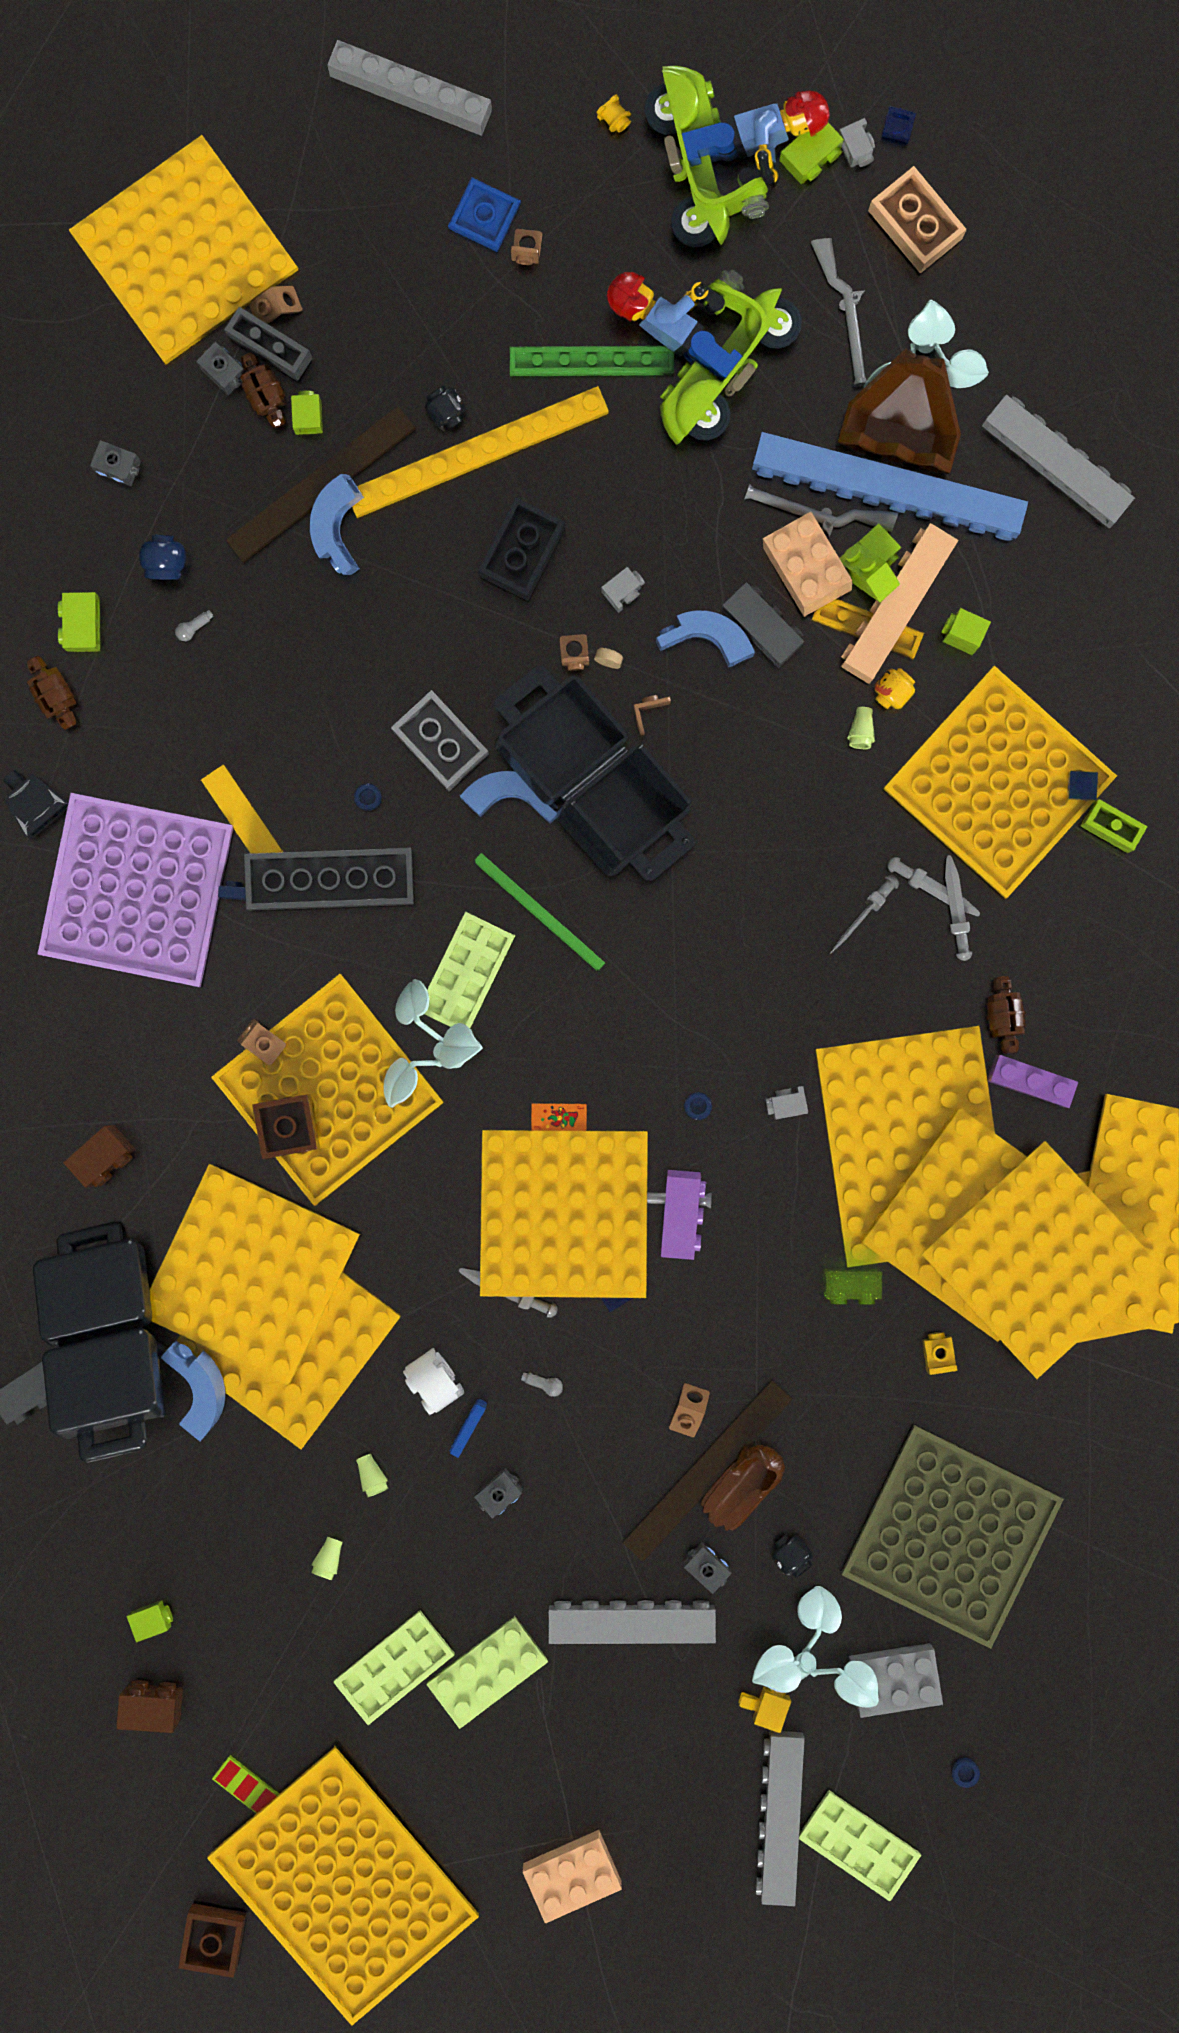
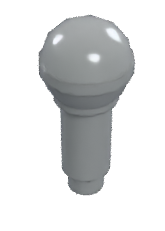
(186, 630)
(551, 1386)

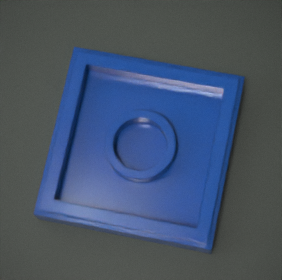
(484, 214)
(468, 1427)

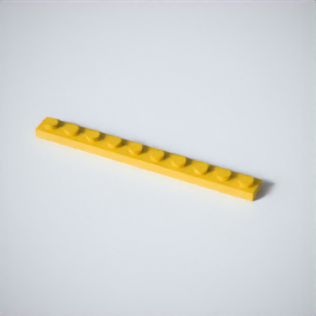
(480, 450)

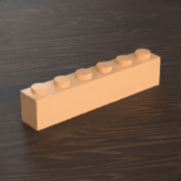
(895, 611)

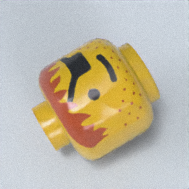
(894, 688)

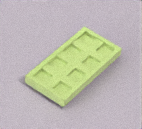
(467, 971)
(394, 1667)
(487, 1672)
(859, 1845)

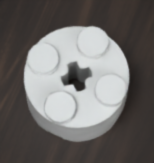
(433, 1380)

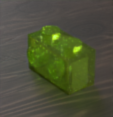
(853, 1284)

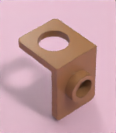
(524, 255)
(271, 303)
(574, 663)
(648, 703)
(261, 1042)
(689, 1414)

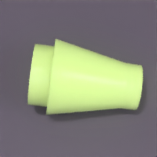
(862, 730)
(371, 1476)
(327, 1559)

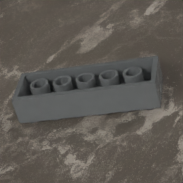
(329, 879)

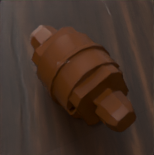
(263, 390)
(51, 692)
(1006, 1015)

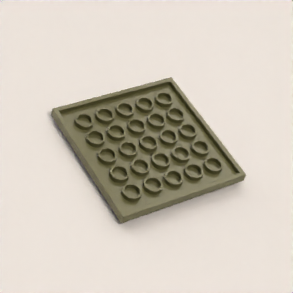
(952, 1536)

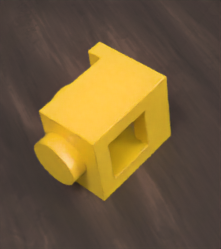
(939, 1365)

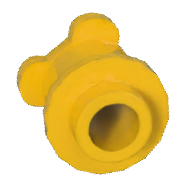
(614, 115)

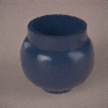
(162, 557)

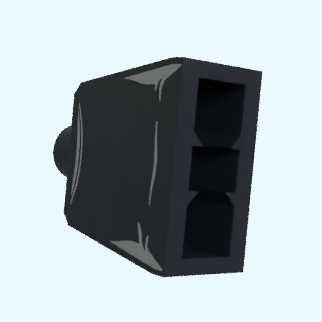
(32, 803)

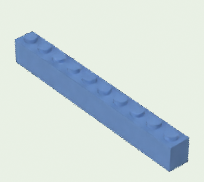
(889, 486)

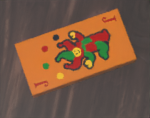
(558, 1117)

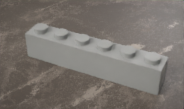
(409, 87)
(1058, 461)
(632, 1623)
(781, 1818)

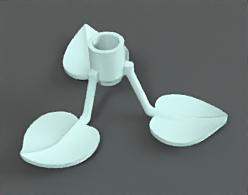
(936, 327)
(450, 1052)
(783, 1671)

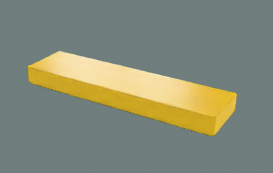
(848, 619)
(240, 812)

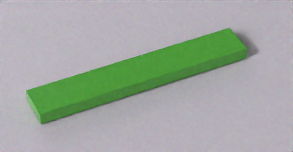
(591, 361)
(539, 912)

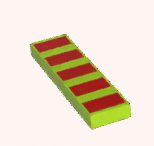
(244, 1785)

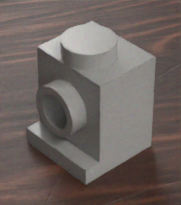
(857, 144)
(623, 588)
(787, 1103)

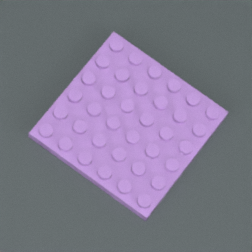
(135, 890)

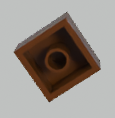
(286, 1126)
(99, 1156)
(150, 1707)
(212, 1940)

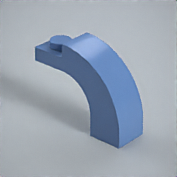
(326, 519)
(711, 626)
(502, 785)
(206, 1387)

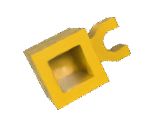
(769, 1708)

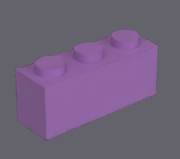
(1032, 1081)
(682, 1214)

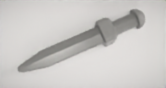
(918, 878)
(874, 902)
(959, 925)
(524, 1302)

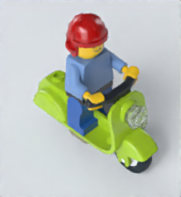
(685, 109)
(695, 400)

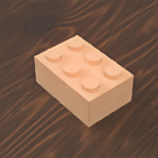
(917, 219)
(807, 564)
(572, 1876)

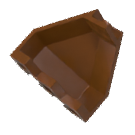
(906, 415)

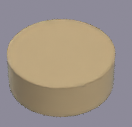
(608, 658)

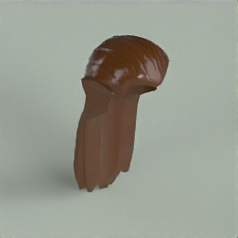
(743, 1486)

